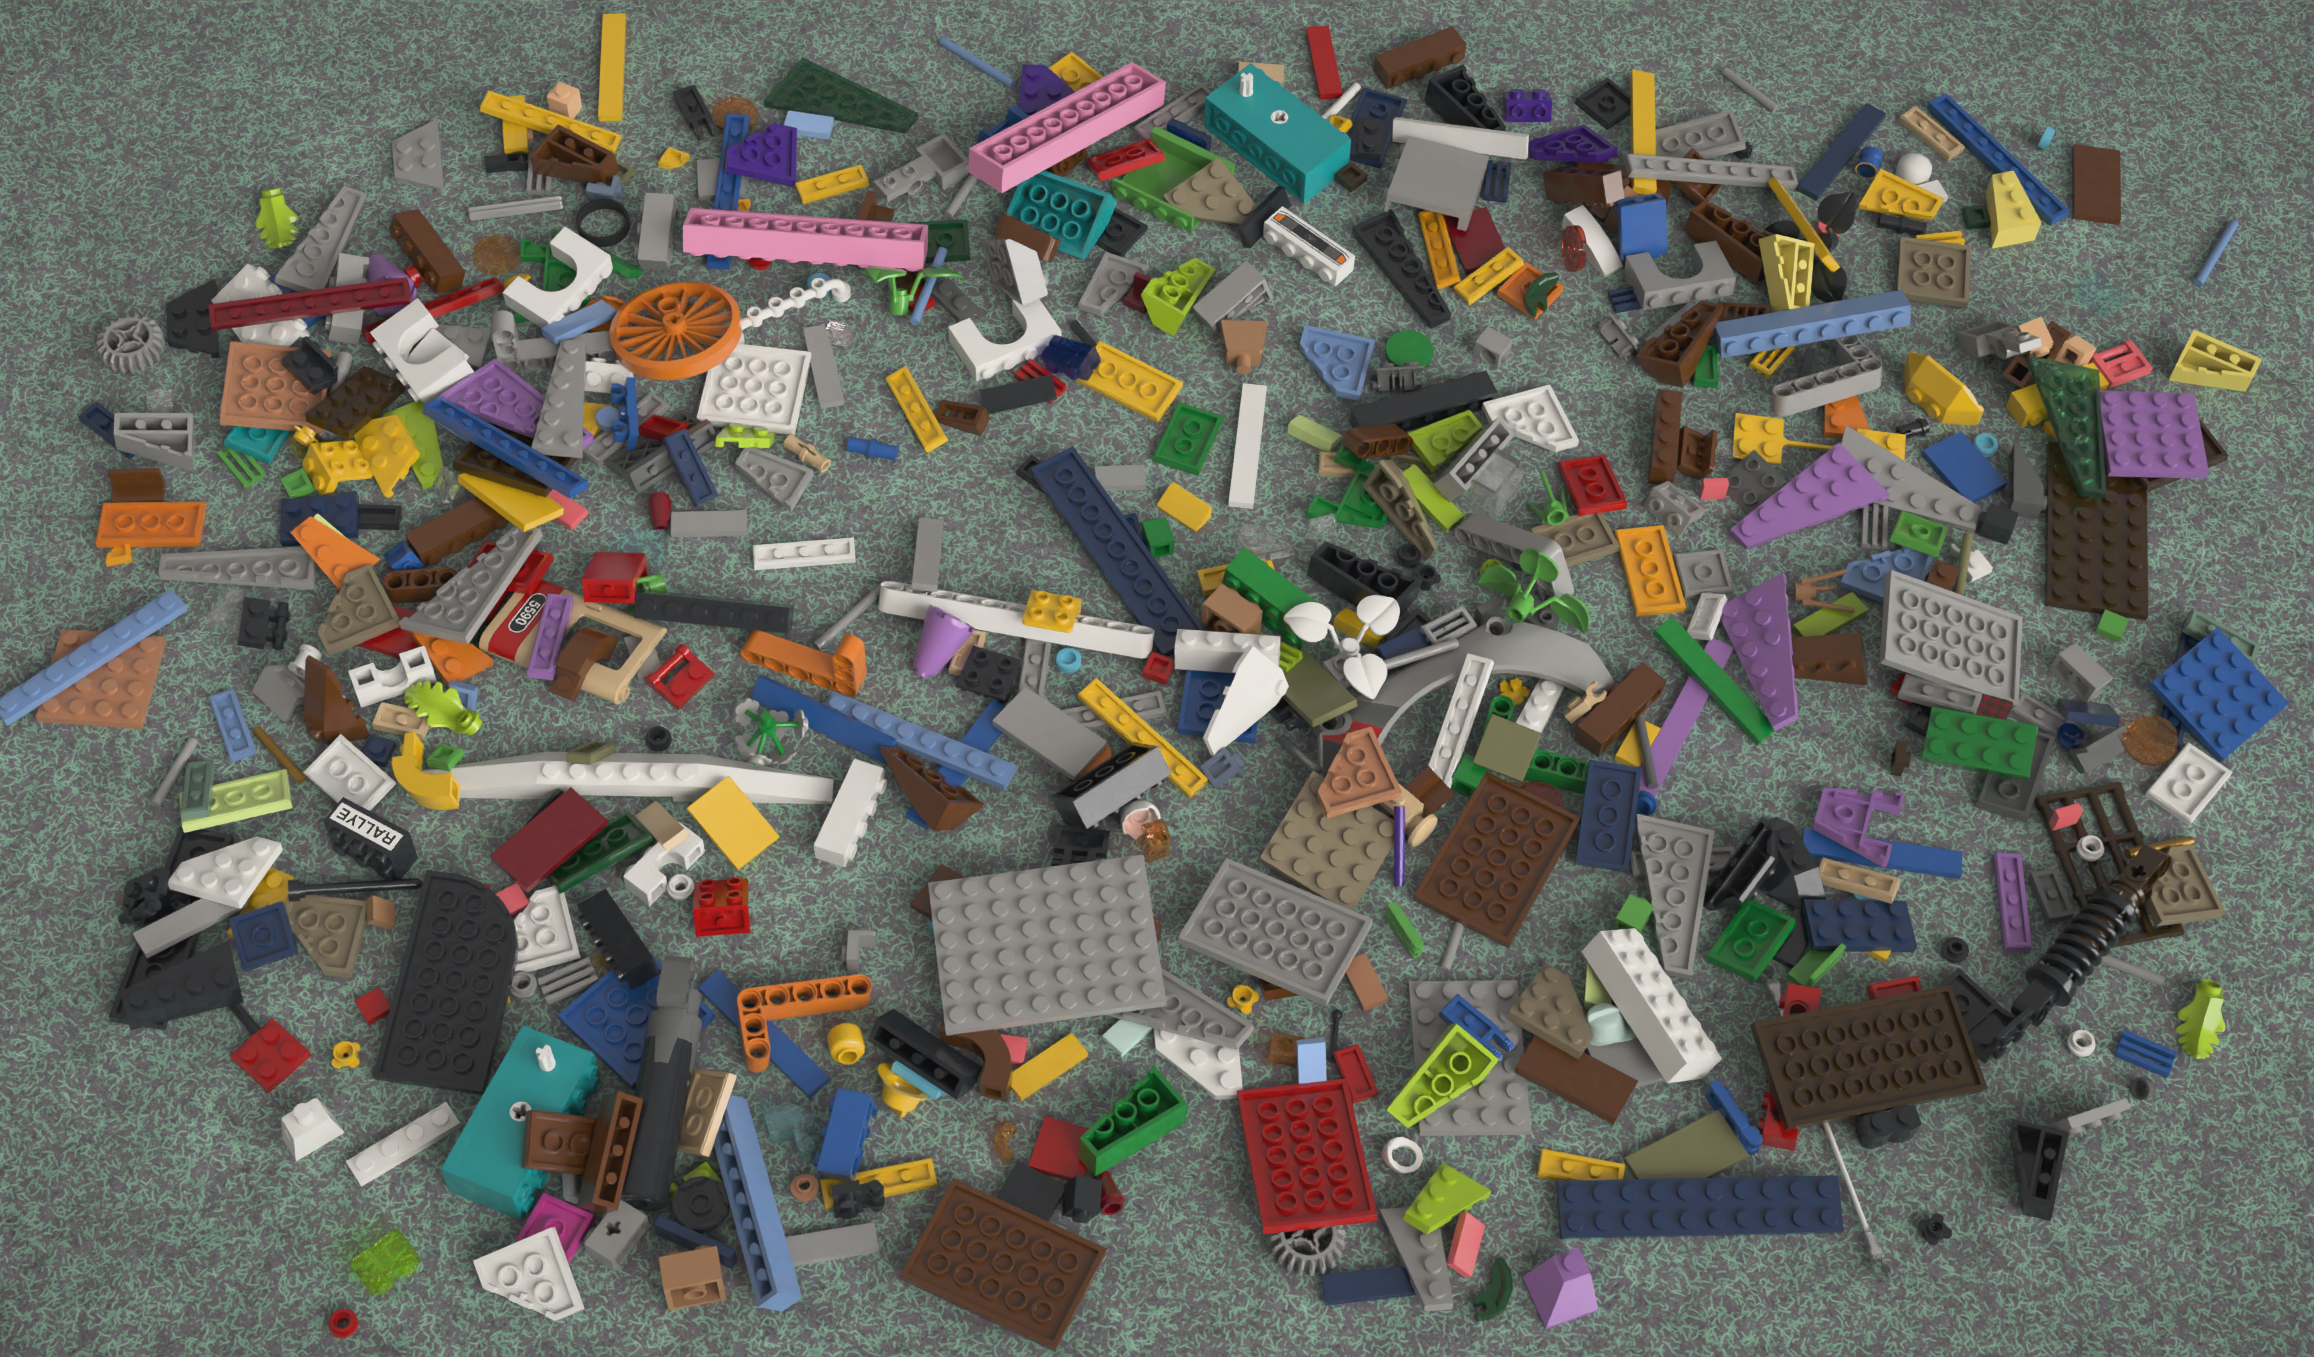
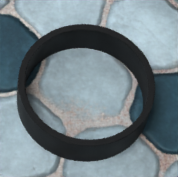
(599, 204)

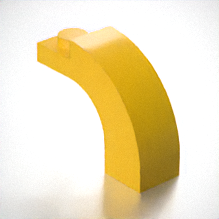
(427, 790)

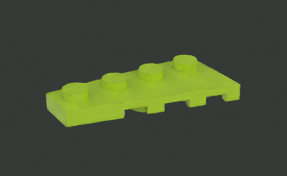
(426, 439)

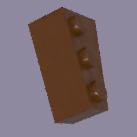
(573, 158)
(1830, 658)

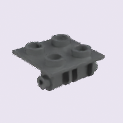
(1388, 371)
(1753, 482)

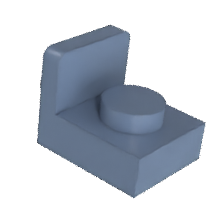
(603, 191)
(1223, 767)

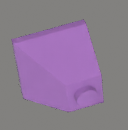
(1561, 1288)

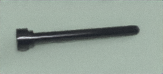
(299, 889)

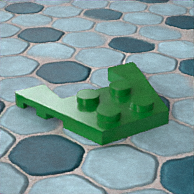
(556, 273)
(1357, 505)

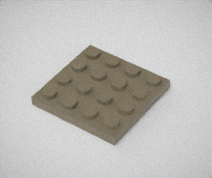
(1329, 855)

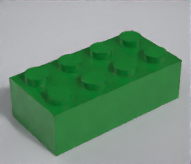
(1267, 589)
(1980, 744)

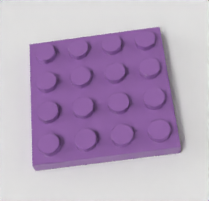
(2152, 435)

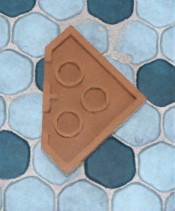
(1357, 776)

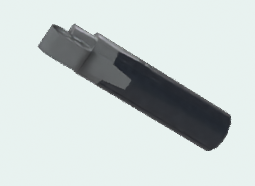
(664, 1085)

